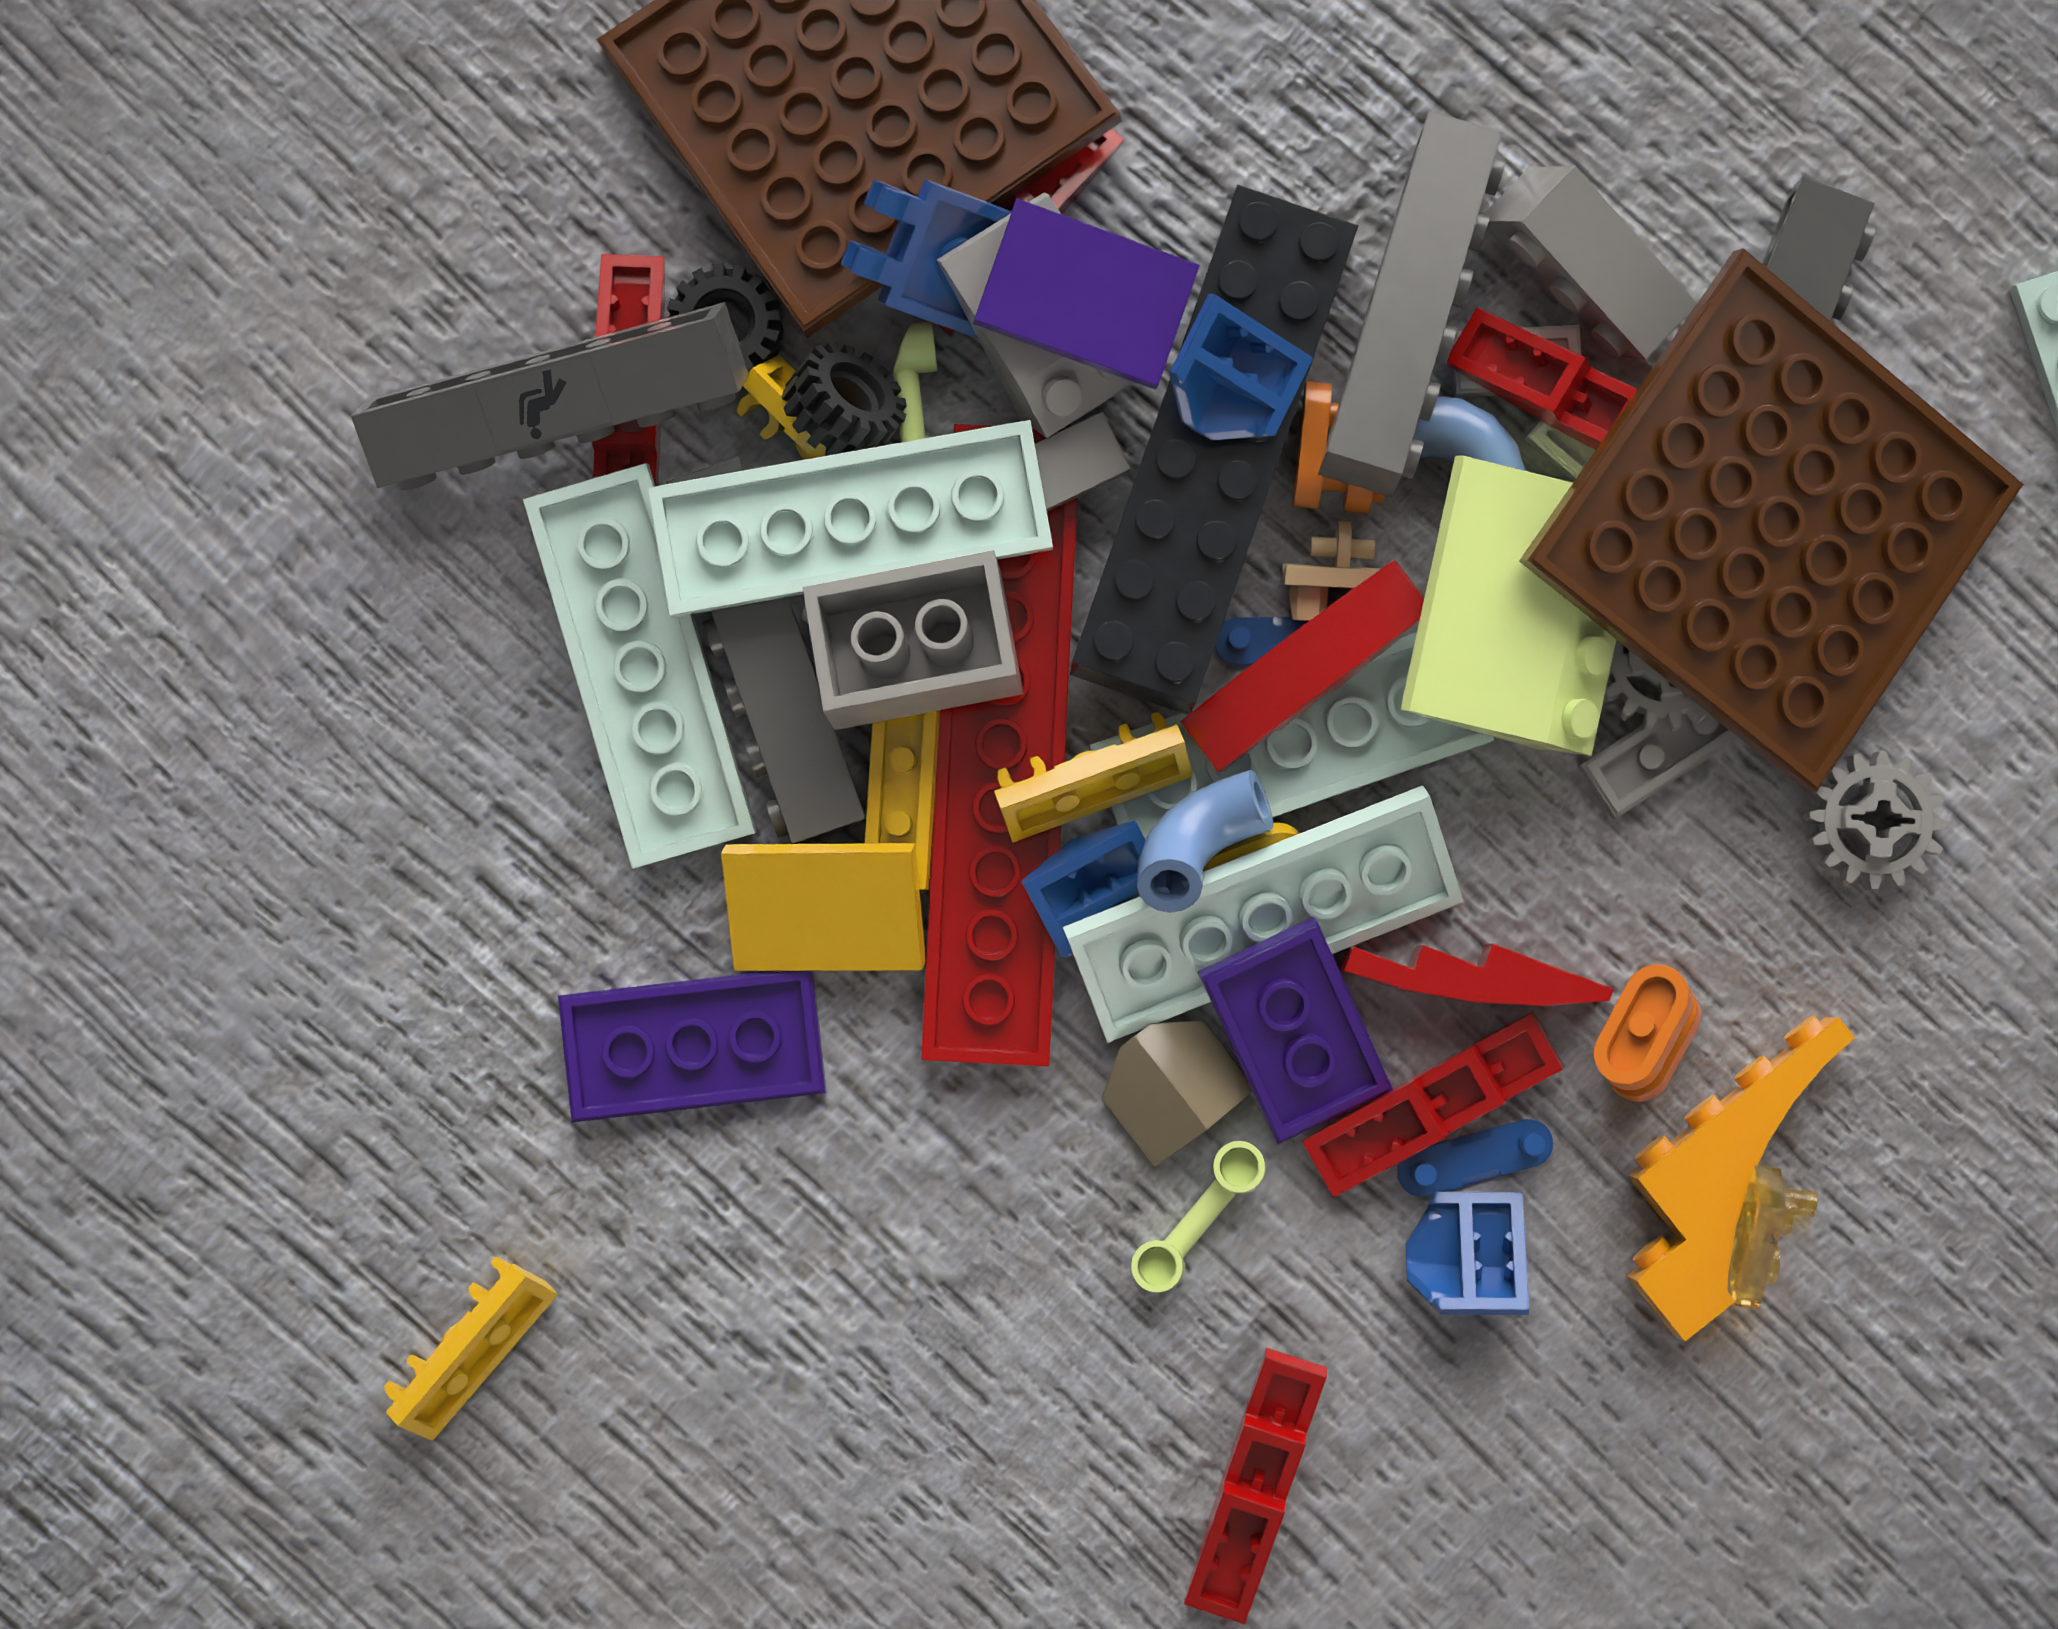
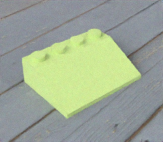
(1495, 638)

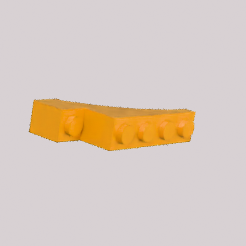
(1705, 1173)

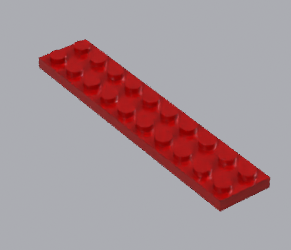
(985, 940)

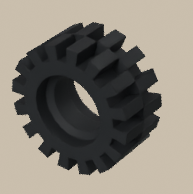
(745, 290)
(843, 400)

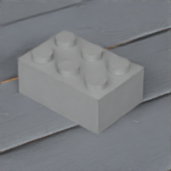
(912, 640)

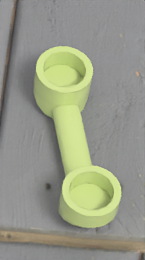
(914, 357)
(1161, 1264)

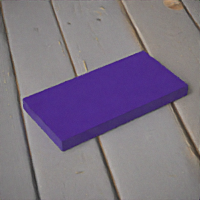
(691, 1044)

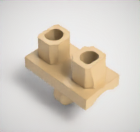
(1310, 583)

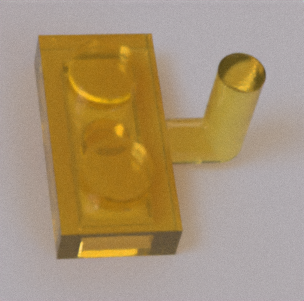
(1764, 1217)

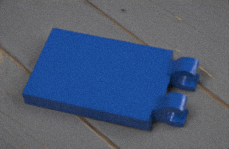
(924, 232)

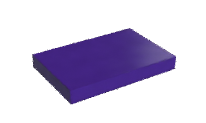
(1086, 294)
(1295, 1030)

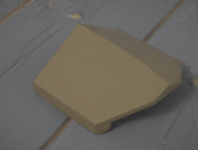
(1172, 1086)

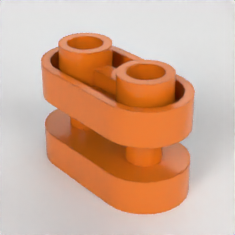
(1316, 418)
(1647, 1033)

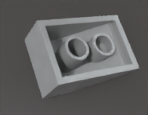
(1038, 382)

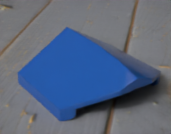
(1235, 374)
(1086, 879)
(1471, 1254)

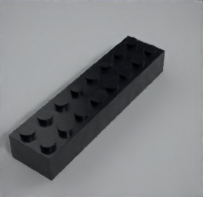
(1203, 496)

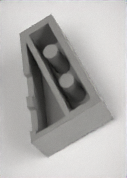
(1590, 260)

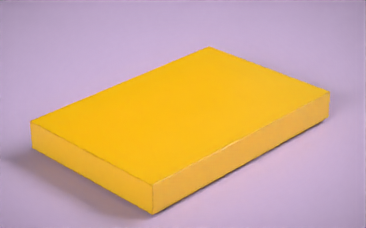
(824, 907)

